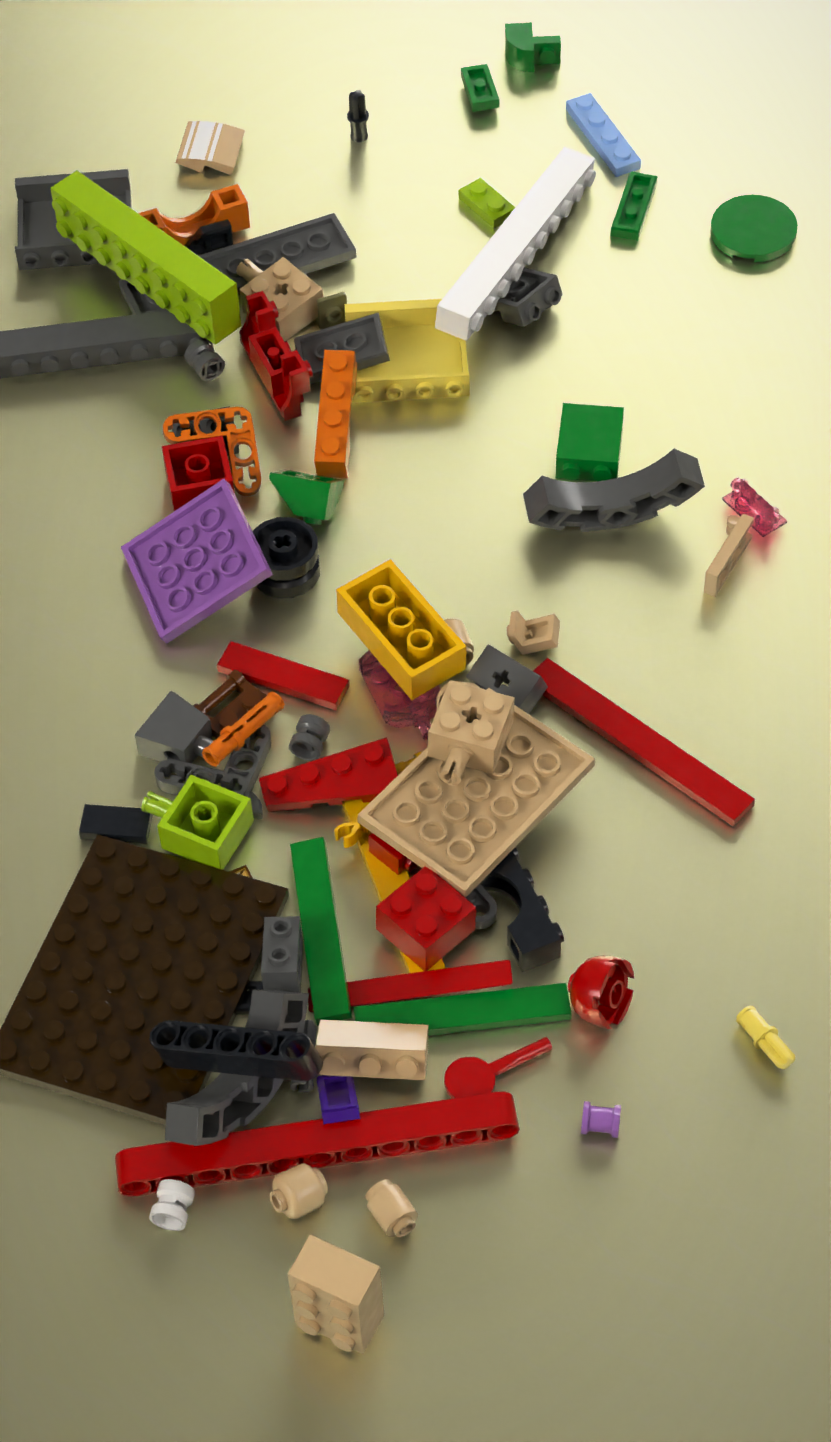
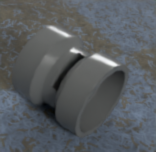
(205, 361)
(309, 737)

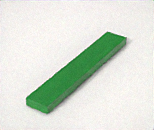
(320, 931)
(475, 1010)

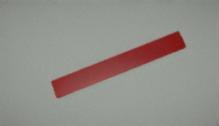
(427, 983)

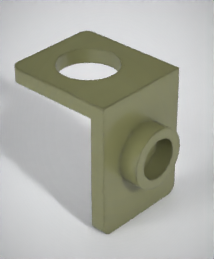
(331, 310)

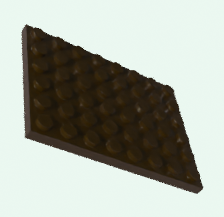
(132, 949)

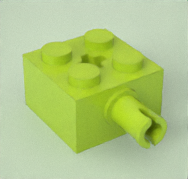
(202, 821)

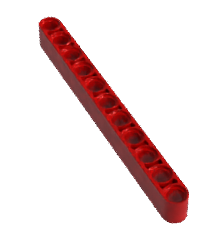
(320, 1145)

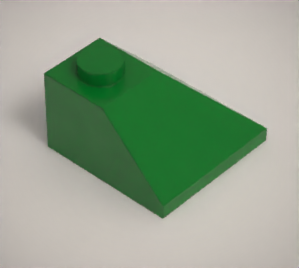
(308, 494)

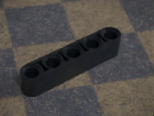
(236, 1050)

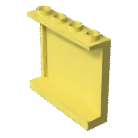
(422, 358)

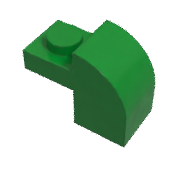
(526, 50)

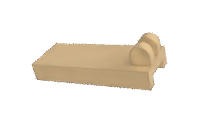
(729, 553)

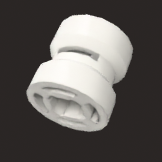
(172, 1204)

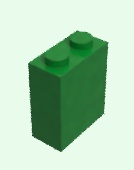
(589, 442)

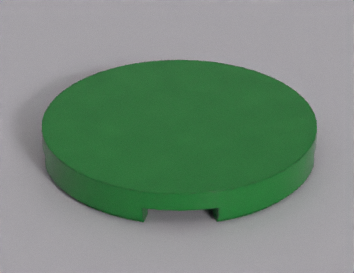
(754, 227)

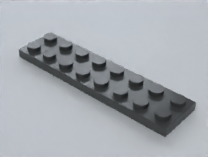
(305, 245)

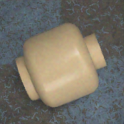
(298, 1191)

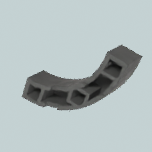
(614, 501)
(233, 1097)

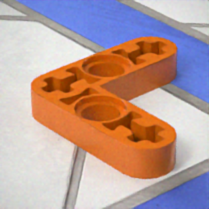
(232, 435)

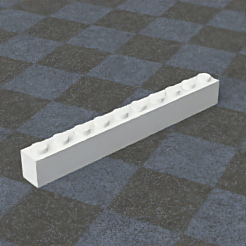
(515, 244)

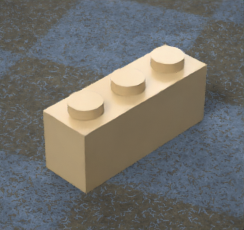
(373, 1049)

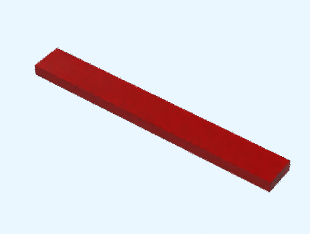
(644, 744)

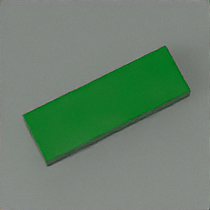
(634, 206)

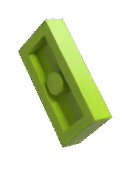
(486, 202)

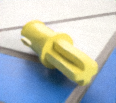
(765, 1037)

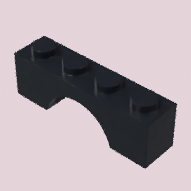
(532, 934)

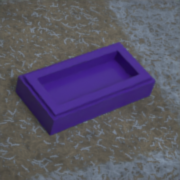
(337, 1098)

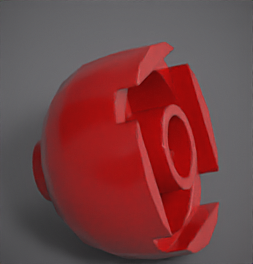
(601, 991)

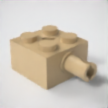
(289, 289)
(469, 729)

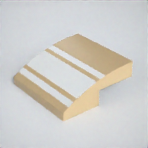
(210, 145)

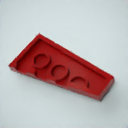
(332, 779)

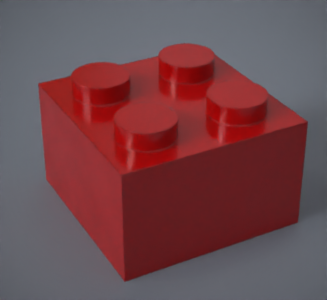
(195, 467)
(425, 918)

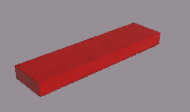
(284, 675)

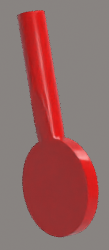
(475, 1076)

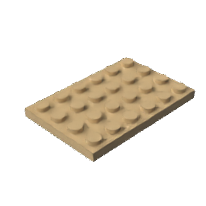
(476, 824)

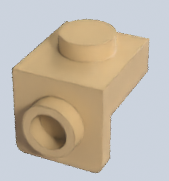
(533, 634)

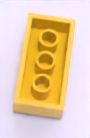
(401, 629)

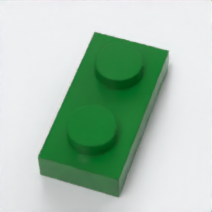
(480, 87)

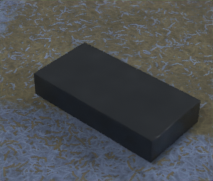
(115, 822)

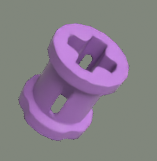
(601, 1119)

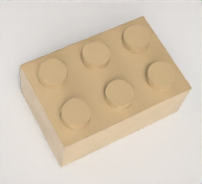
(336, 1294)

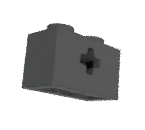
(495, 668)

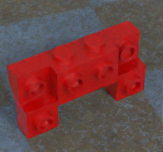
(280, 369)

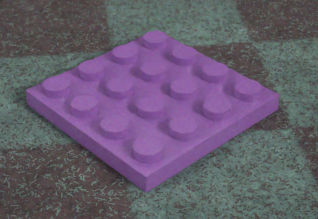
(196, 561)

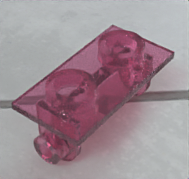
(746, 501)

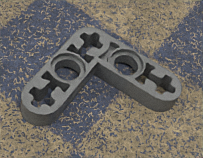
(244, 778)

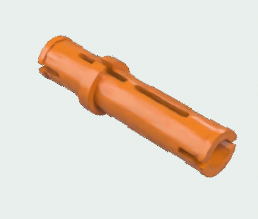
(233, 736)

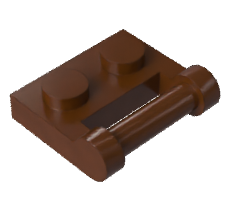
(246, 700)

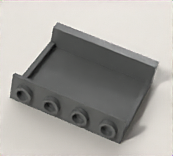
(38, 237)

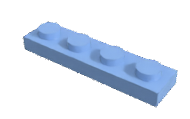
(603, 134)

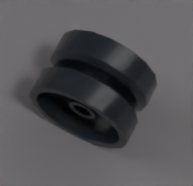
(291, 554)

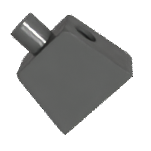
(174, 731)

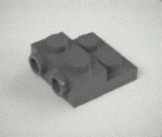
(529, 297)

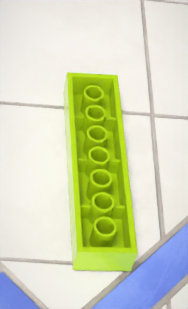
(146, 257)

